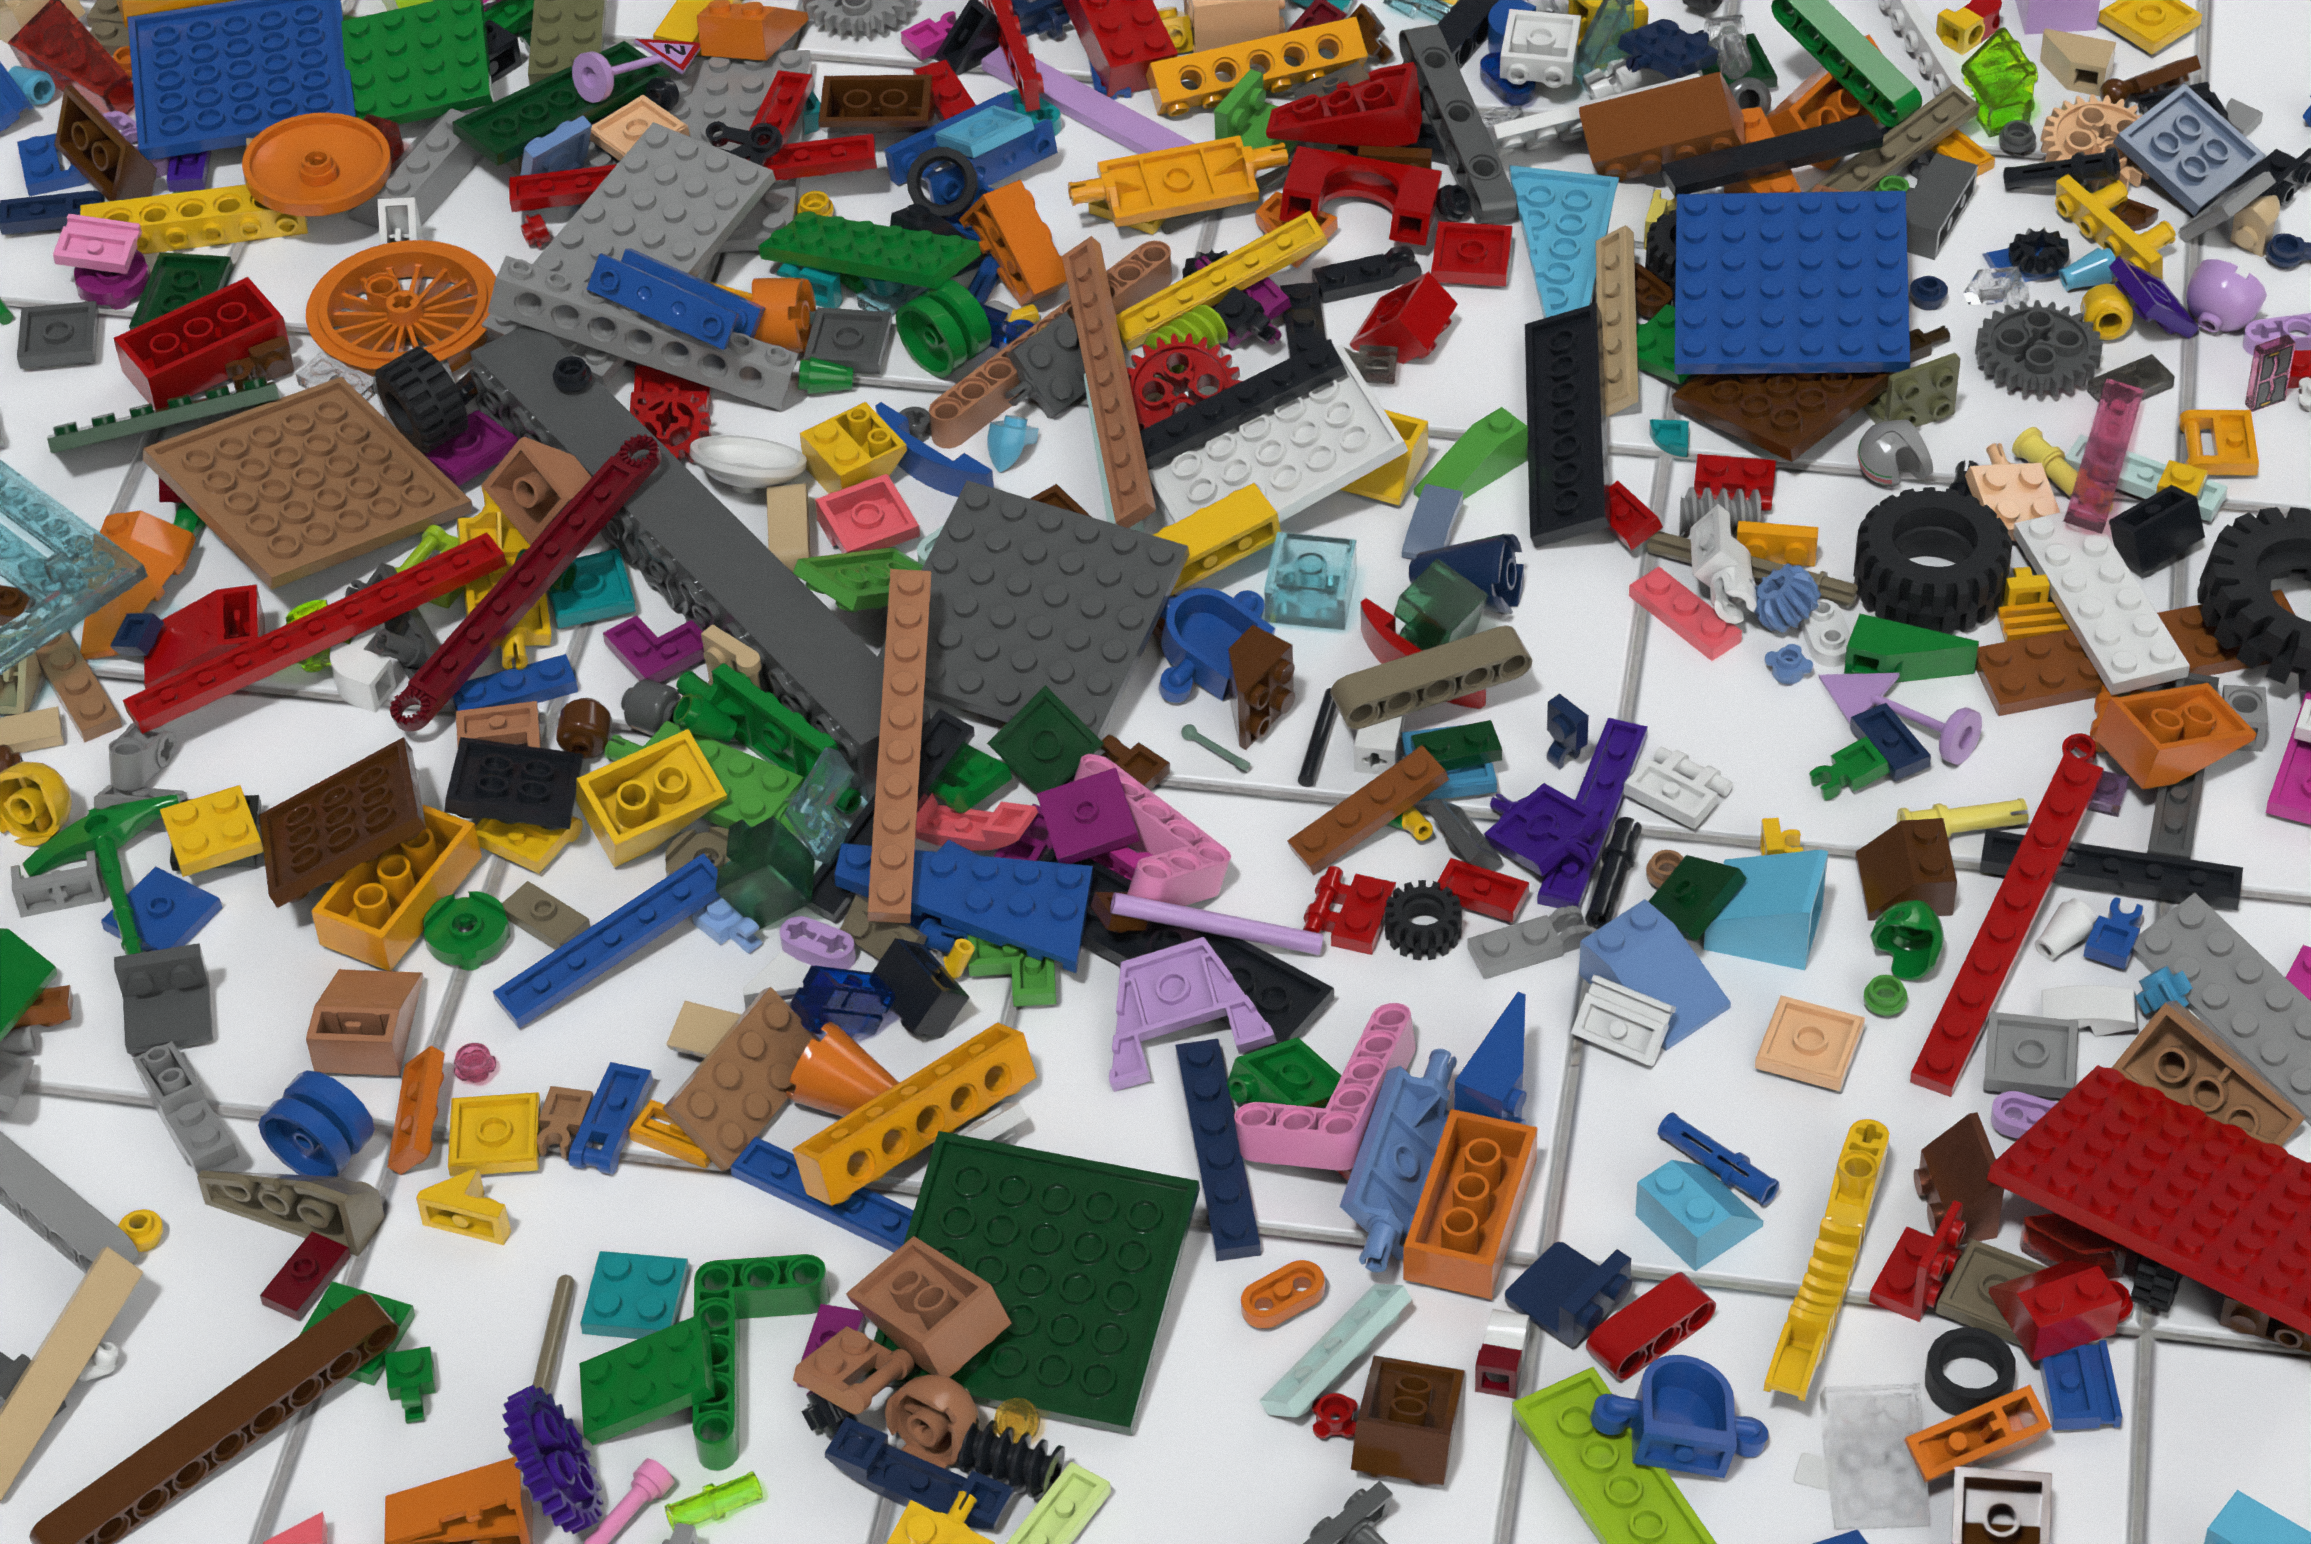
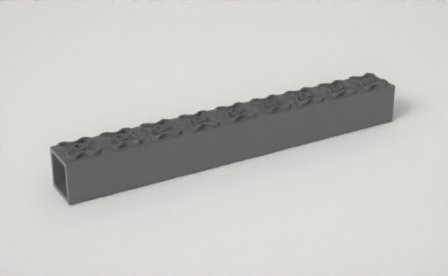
(697, 550)

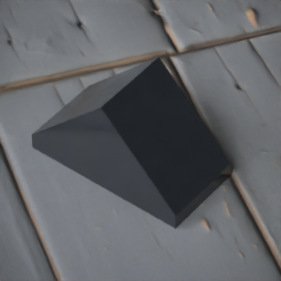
(970, 38)

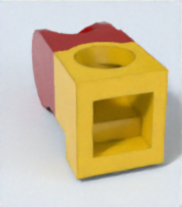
(1968, 25)

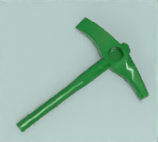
(104, 832)

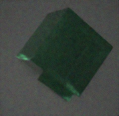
(1439, 607)
(767, 872)

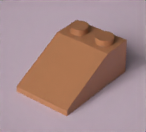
(930, 1307)

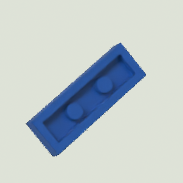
(535, 682)

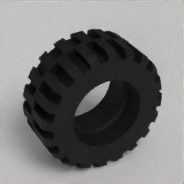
(1940, 527)

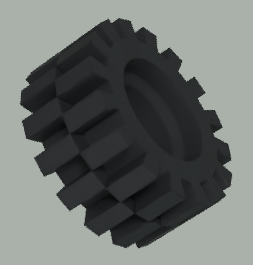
(1423, 938)
(2155, 1285)

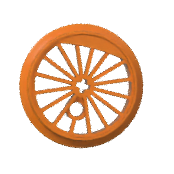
(395, 315)

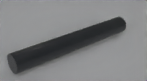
(1317, 741)

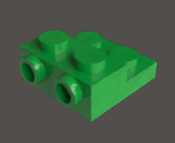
(1283, 1075)

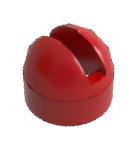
(2083, 746)

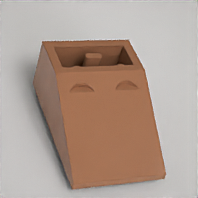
(363, 1022)

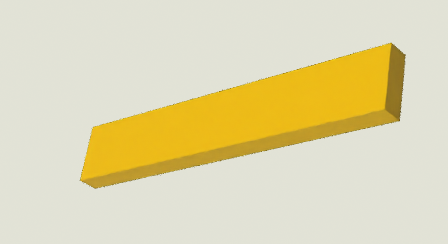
(1214, 281)

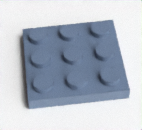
(2189, 149)

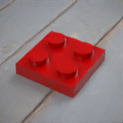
(1472, 253)

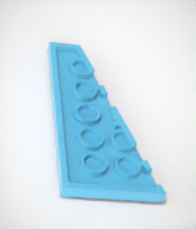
(1560, 223)

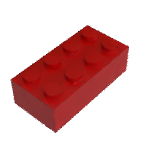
(1121, 39)
(193, 344)

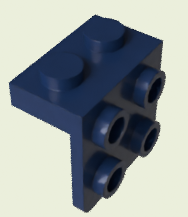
(1569, 1291)

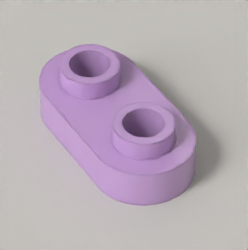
(2020, 1106)

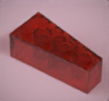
(72, 56)

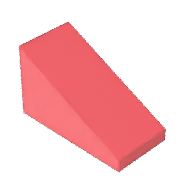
(307, 1532)

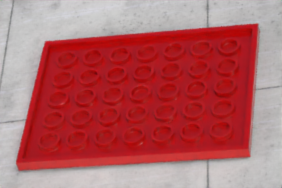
(2173, 1190)

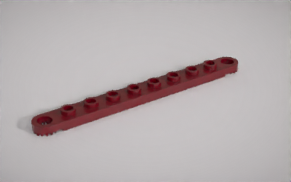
(525, 583)

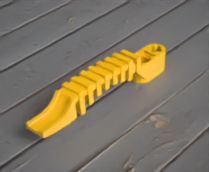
(1833, 1260)

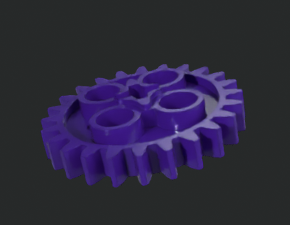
(552, 1459)

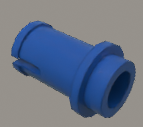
(939, 937)

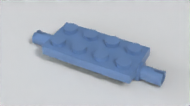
(1397, 1157)

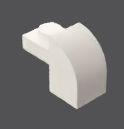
(360, 673)

